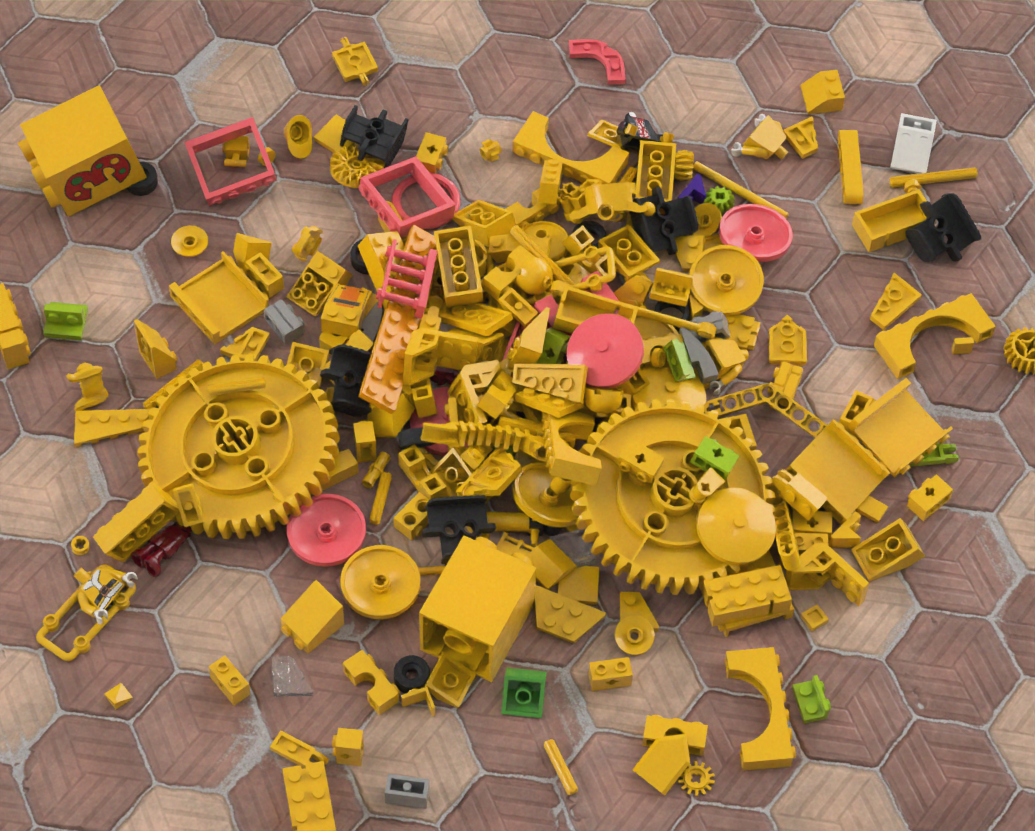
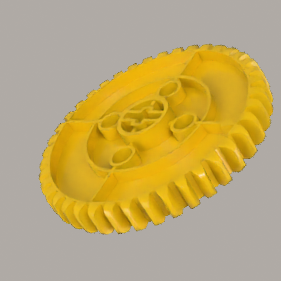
(290, 452)
(623, 506)

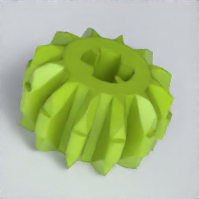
(721, 198)

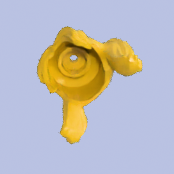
(91, 385)

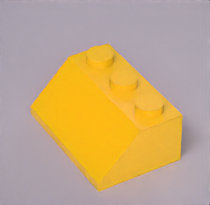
(455, 471)

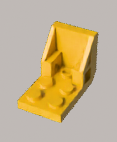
(436, 348)
(469, 386)
(824, 560)

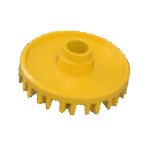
(348, 169)
(554, 233)

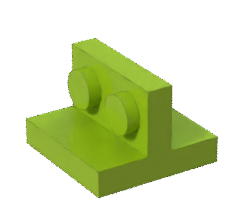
(65, 320)

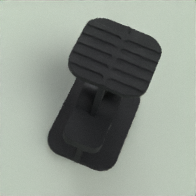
(375, 135)
(679, 217)
(952, 222)
(353, 364)
(456, 514)

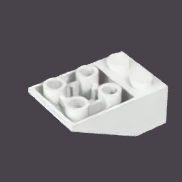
(913, 143)

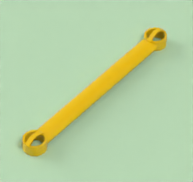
(702, 329)

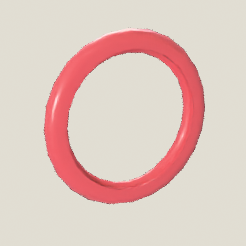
(396, 197)

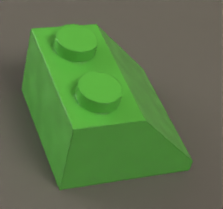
(523, 692)

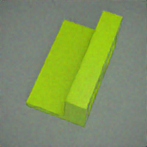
(679, 361)

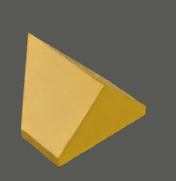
(247, 247)

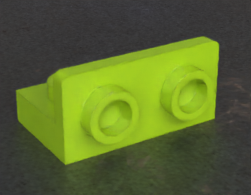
(811, 700)

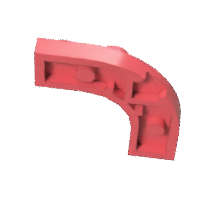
(599, 50)

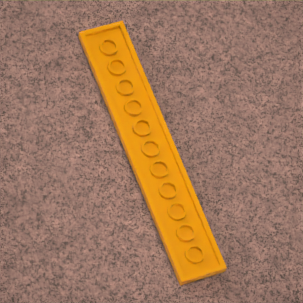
(386, 365)

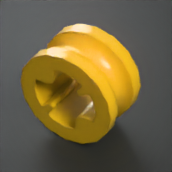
(80, 539)

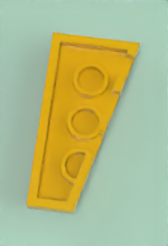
(554, 379)
(102, 424)

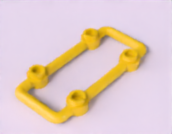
(593, 282)
(81, 643)

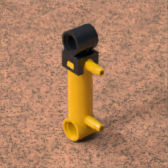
(519, 523)

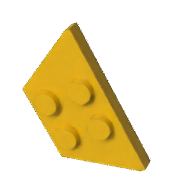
(492, 475)
(563, 615)

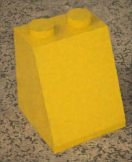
(486, 345)
(312, 618)

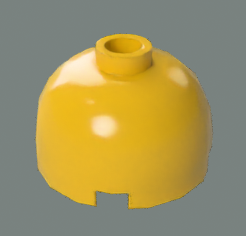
(535, 276)
(603, 400)

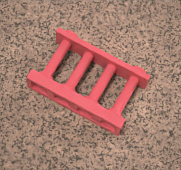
(423, 275)

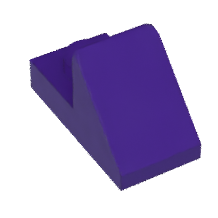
(695, 190)

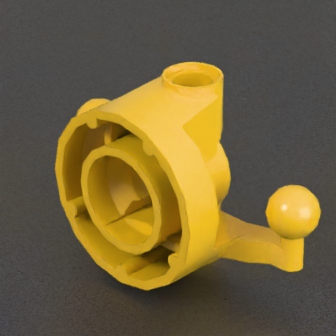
(610, 201)

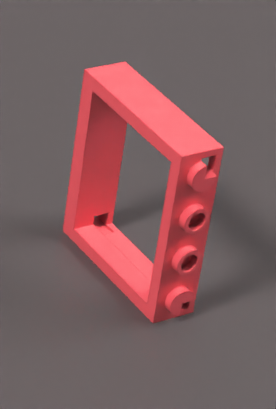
(223, 135)
(445, 205)

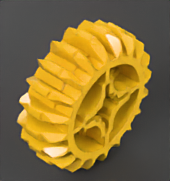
(1017, 347)

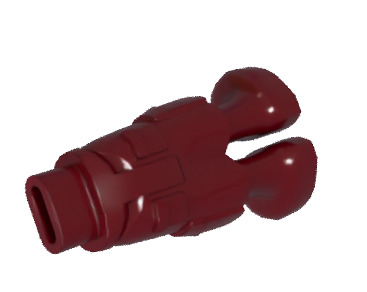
(163, 545)

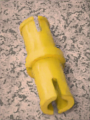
(376, 469)

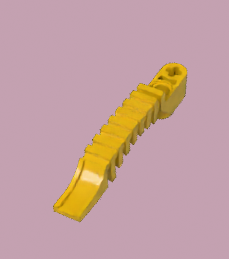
(488, 434)

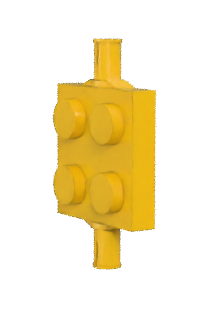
(354, 61)

